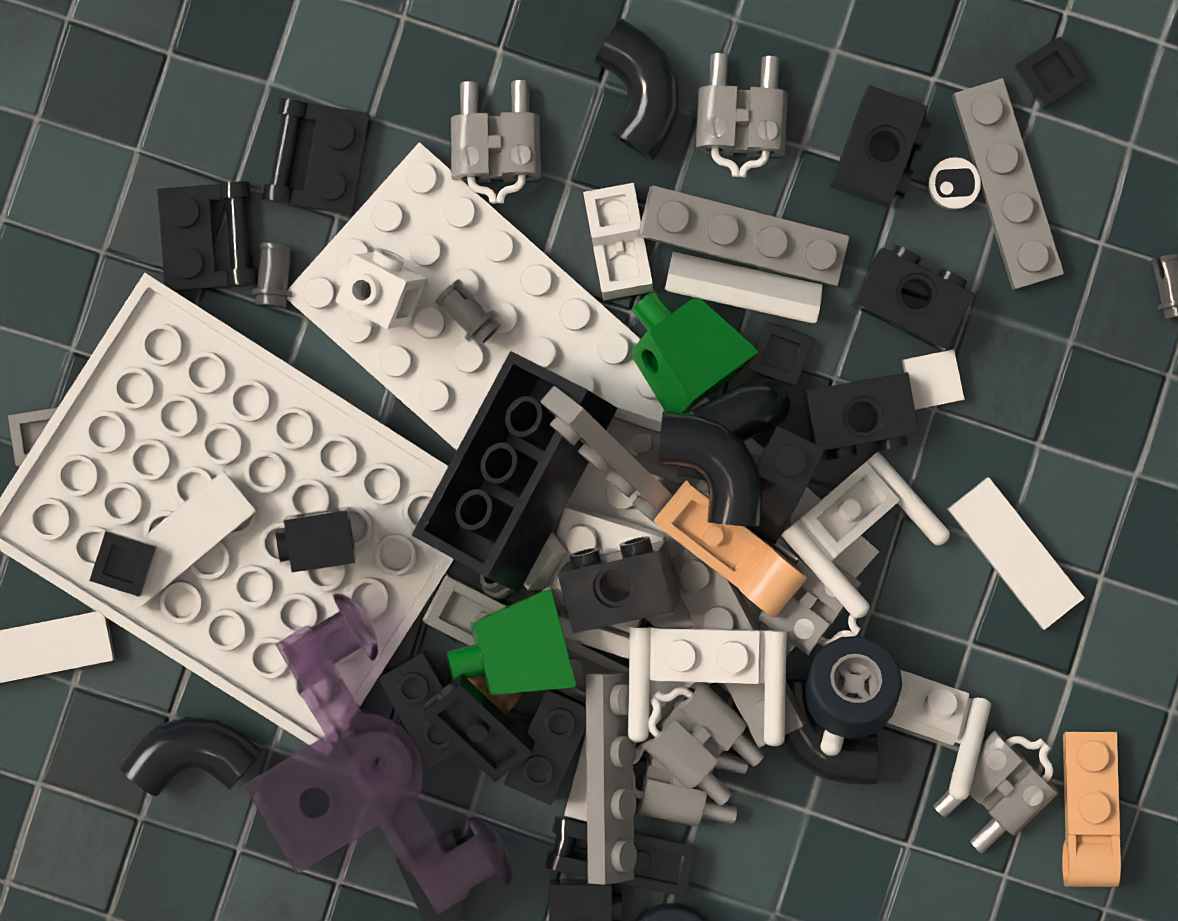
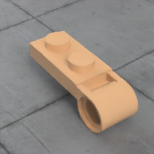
(731, 550)
(1091, 810)

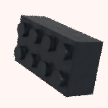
(509, 476)

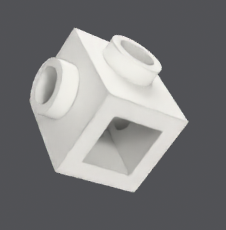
(379, 289)

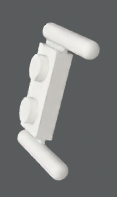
(847, 515)
(710, 658)
(941, 715)

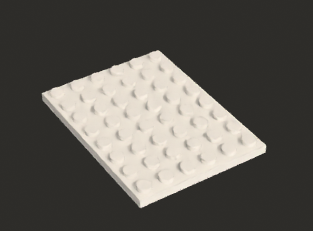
(158, 419)

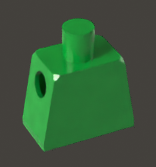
(687, 351)
(517, 649)

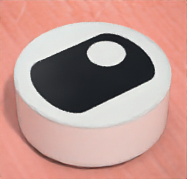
(954, 183)

